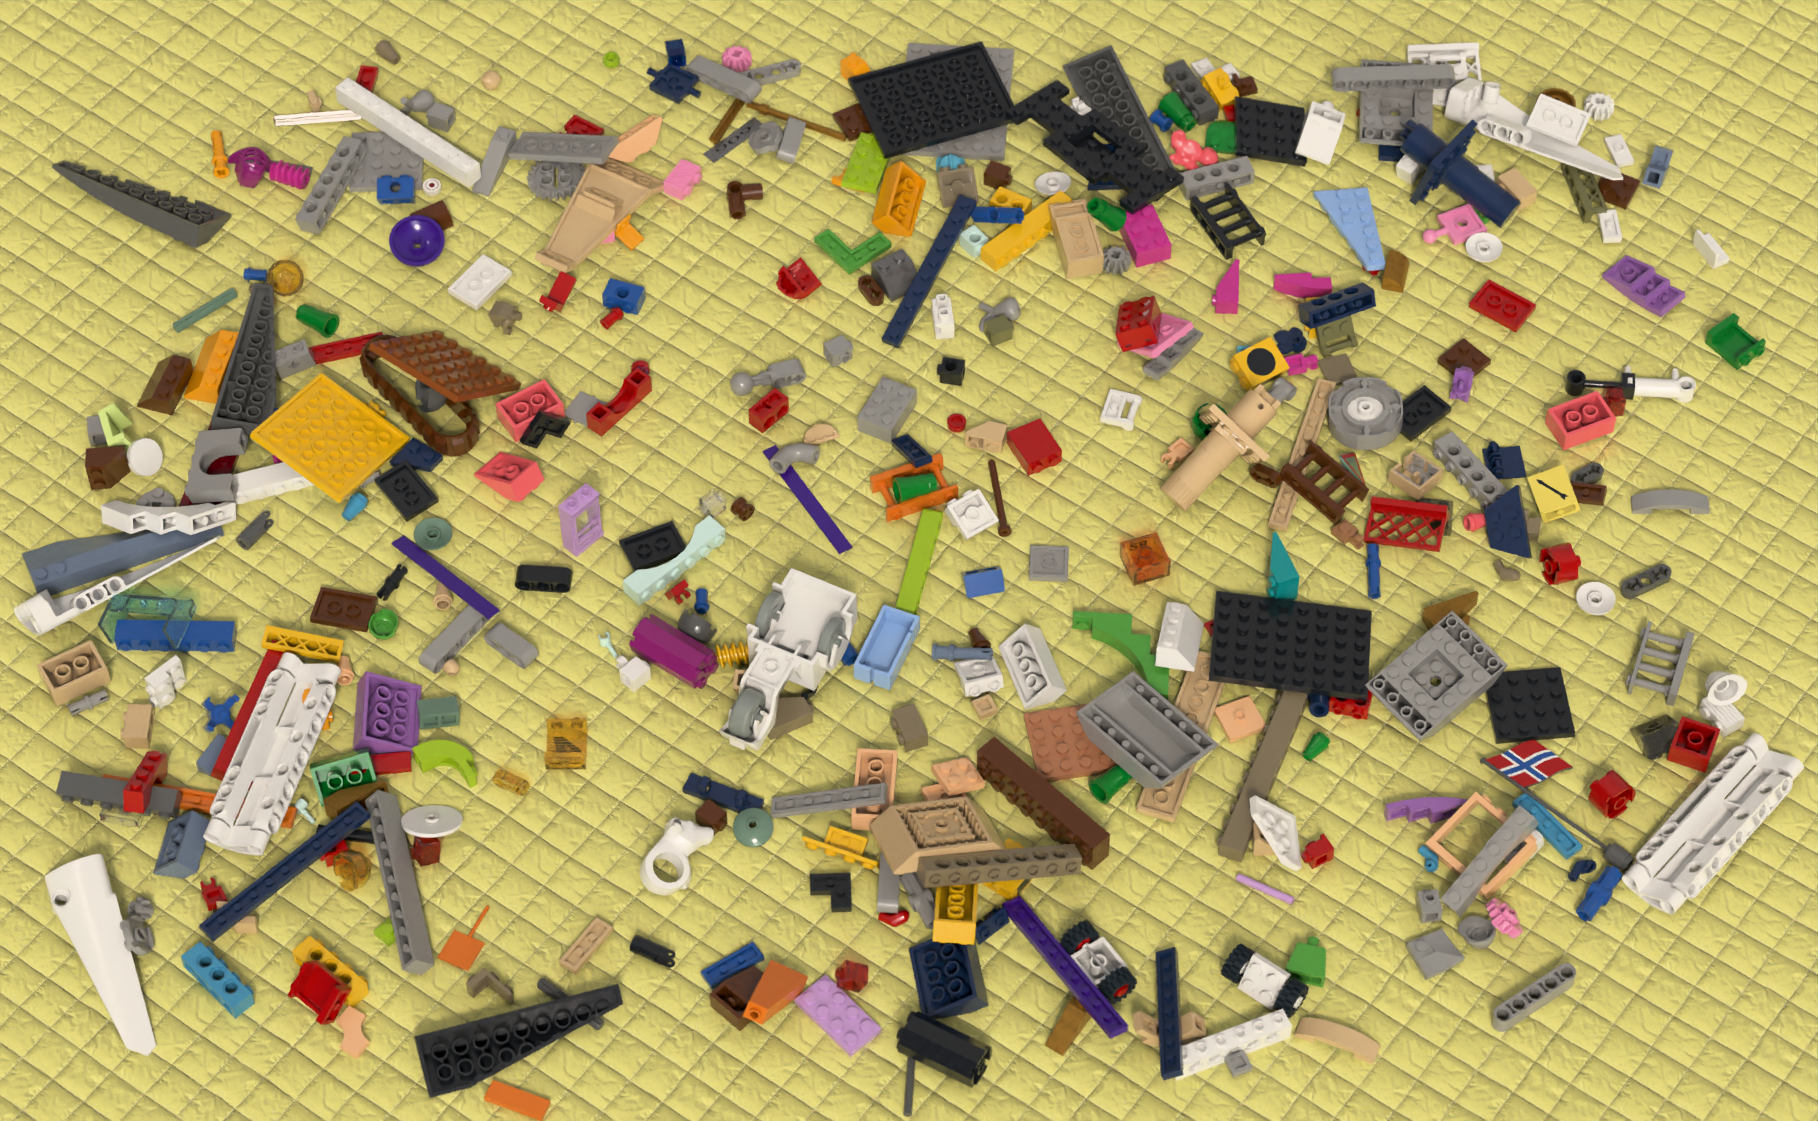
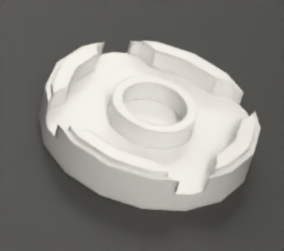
(144, 457)

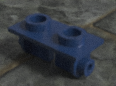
(992, 923)

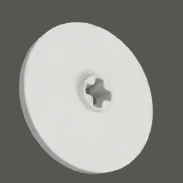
(432, 821)

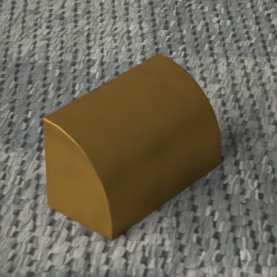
(1395, 272)

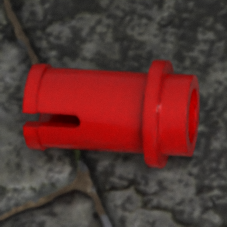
(615, 315)

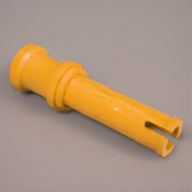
(219, 159)

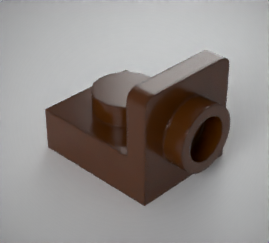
(1245, 86)

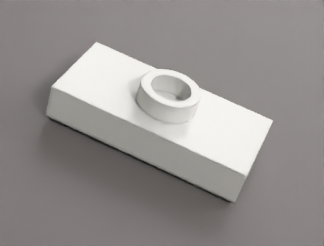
(1618, 151)

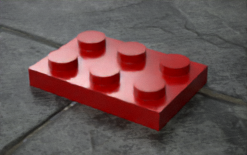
(1502, 305)

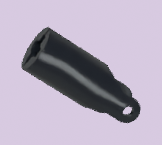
(652, 951)

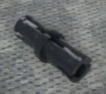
(392, 582)

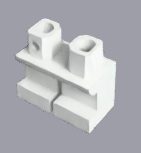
(942, 317)

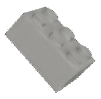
(887, 410)

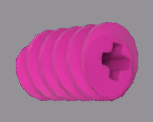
(289, 174)

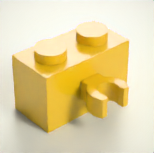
(1220, 87)

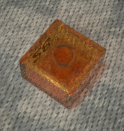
(1145, 559)

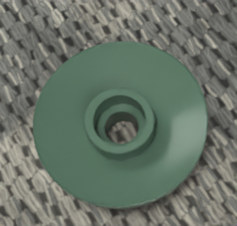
(432, 528)
(753, 836)

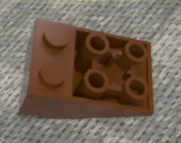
(733, 996)

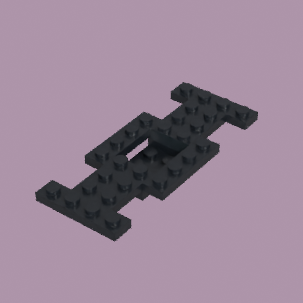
(1075, 145)

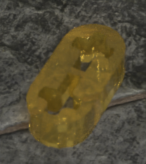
(511, 782)

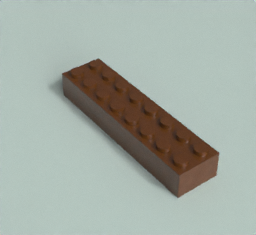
(1042, 802)

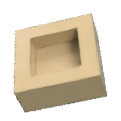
(314, 102)
(984, 707)

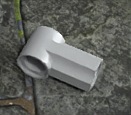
(1282, 390)

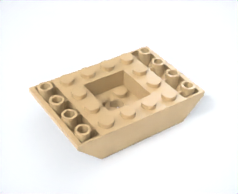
(932, 829)

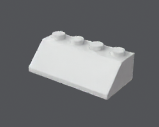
(1179, 638)
(1032, 667)

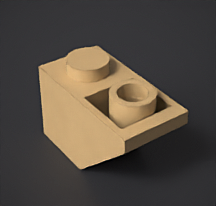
(987, 436)

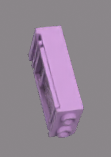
(580, 520)

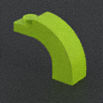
(446, 753)

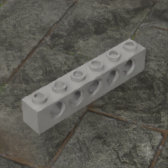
(331, 185)
(1468, 469)

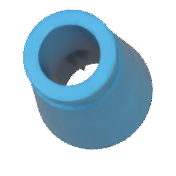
(354, 506)

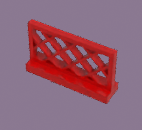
(1411, 510)

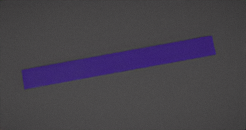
(812, 505)
(445, 577)

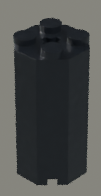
(943, 1048)

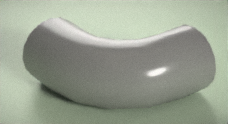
(794, 453)

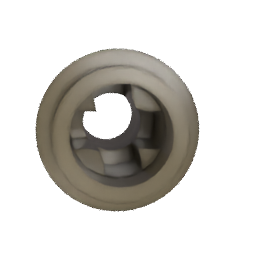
(387, 52)

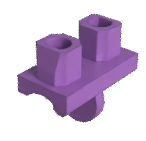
(1462, 383)

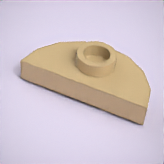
(820, 433)

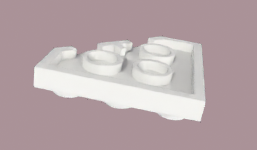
(1279, 830)

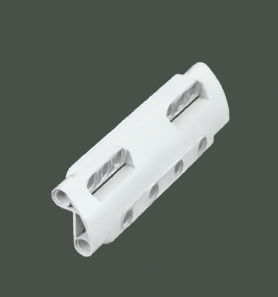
(271, 755)
(1711, 825)

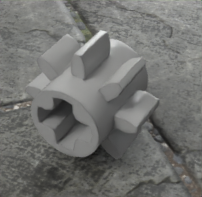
(141, 908)

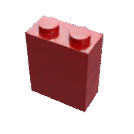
(1034, 447)

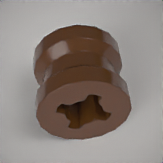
(742, 509)

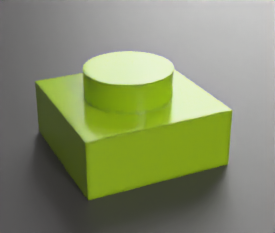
(385, 933)

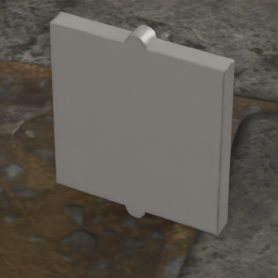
(580, 406)

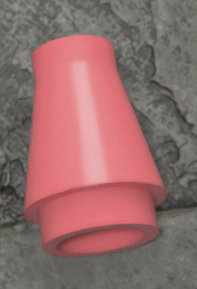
(1474, 521)

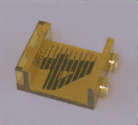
(566, 744)

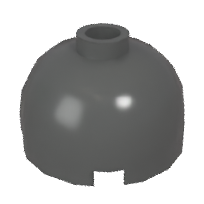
(430, 399)
(696, 627)

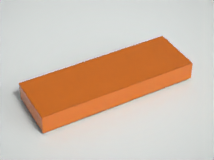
(517, 1100)

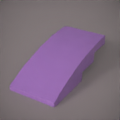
(1643, 285)

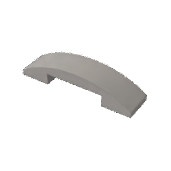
(1669, 499)

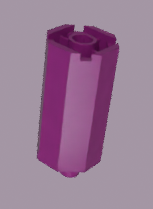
(674, 651)

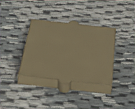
(1337, 368)

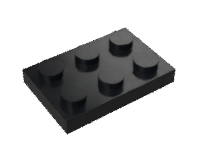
(1421, 412)
(406, 491)
(652, 546)

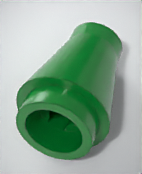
(1317, 744)

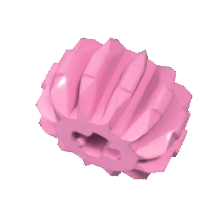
(737, 58)

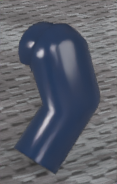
(1581, 867)

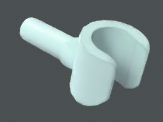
(606, 642)
(301, 805)

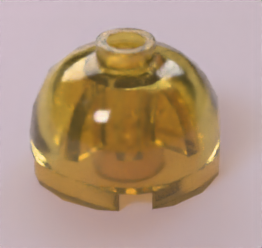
(285, 277)
(352, 868)

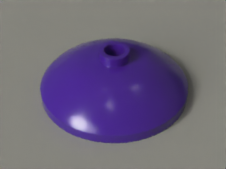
(416, 231)

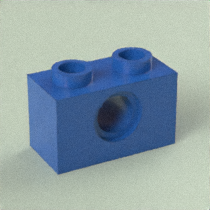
(403, 196)
(624, 296)

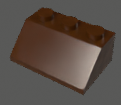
(167, 385)

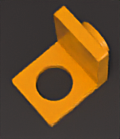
(628, 233)

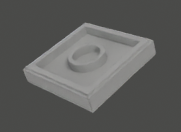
(1048, 563)

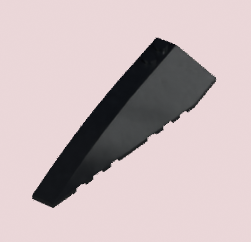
(478, 1049)

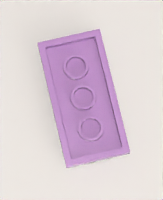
(838, 1015)

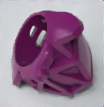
(250, 173)

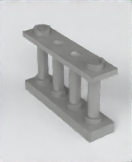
(1674, 675)

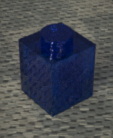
(675, 52)

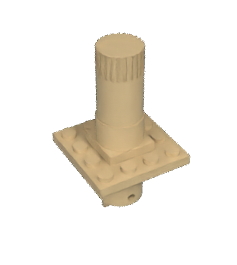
(1228, 438)

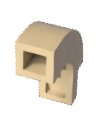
(1192, 1028)

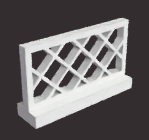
(1422, 52)

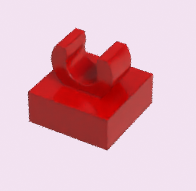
(677, 590)

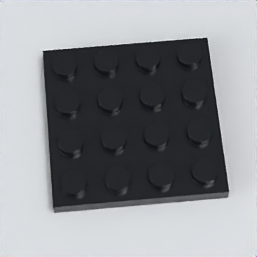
(1268, 131)
(1529, 706)

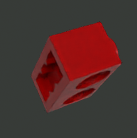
(768, 410)
(1350, 707)

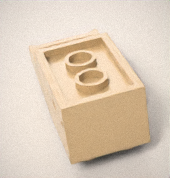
(1076, 239)

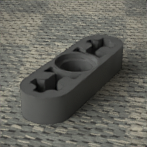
(1649, 574)

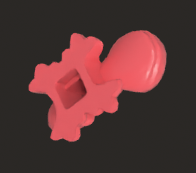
(1190, 152)

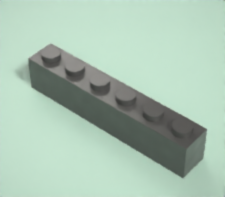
(109, 794)

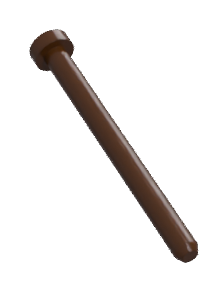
(1004, 529)

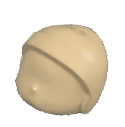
(490, 80)

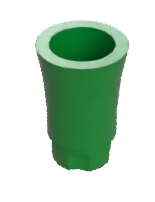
(1175, 109)
(1109, 215)
(319, 320)
(913, 486)
(1109, 783)

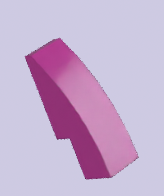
(1302, 285)

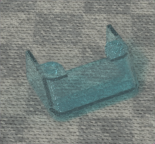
(177, 608)

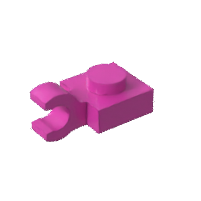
(1299, 364)

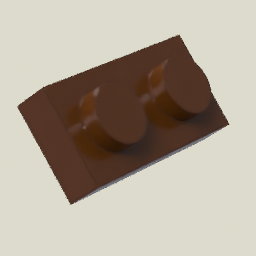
(1589, 493)

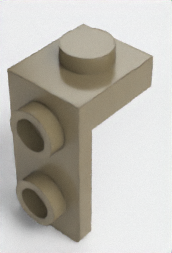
(484, 978)

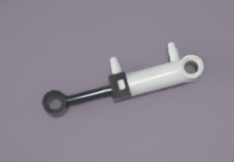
(1678, 388)

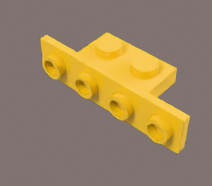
(844, 844)

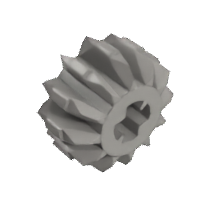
(1116, 260)

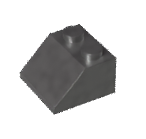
(894, 274)

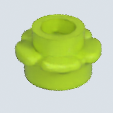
(611, 60)

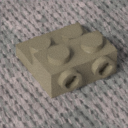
(956, 183)

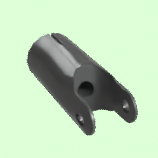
(254, 531)

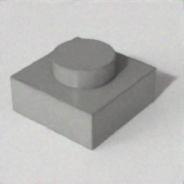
(1238, 1063)

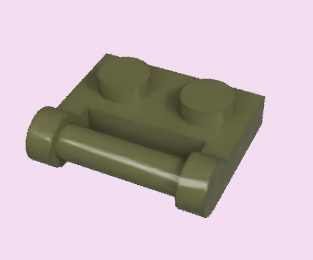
(1333, 331)

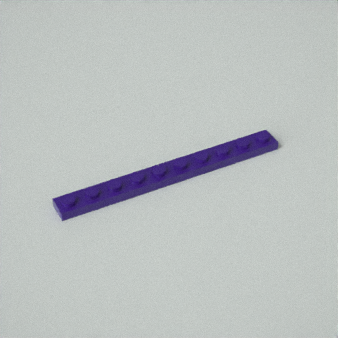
(1065, 967)

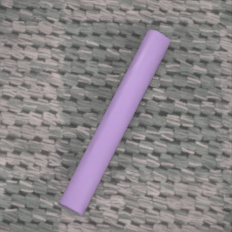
(1265, 889)

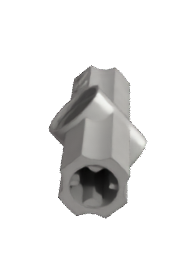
(919, 898)

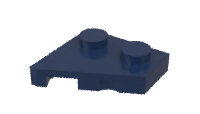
(418, 456)

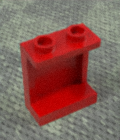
(320, 991)

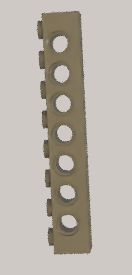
(999, 865)

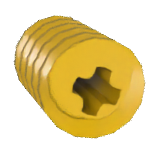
(732, 654)

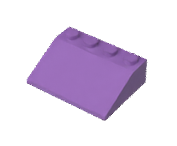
(386, 714)

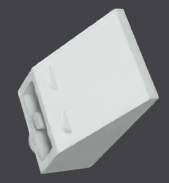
(1320, 132)

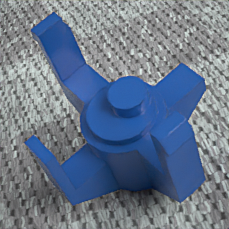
(219, 713)

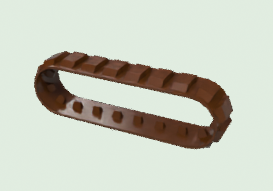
(446, 445)

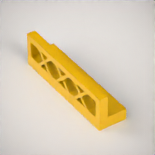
(303, 644)

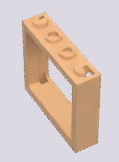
(1458, 868)

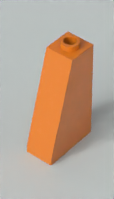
(774, 991)

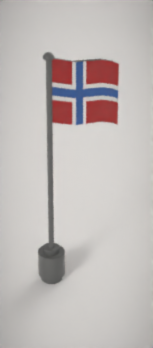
(1532, 764)

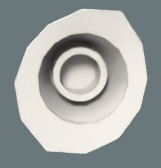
(1724, 687)

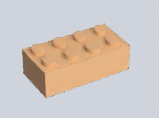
(874, 767)

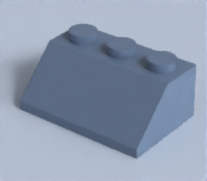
(182, 846)

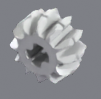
(1599, 106)

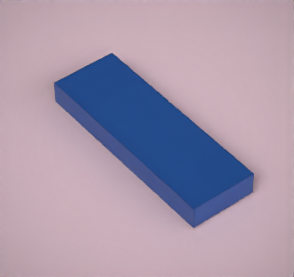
(732, 965)

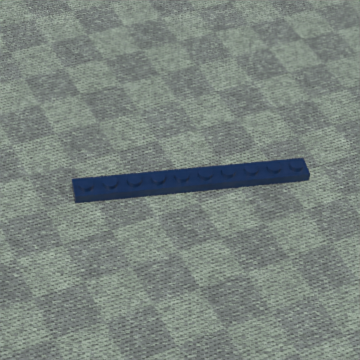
(929, 271)
(284, 871)

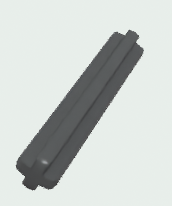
(556, 993)

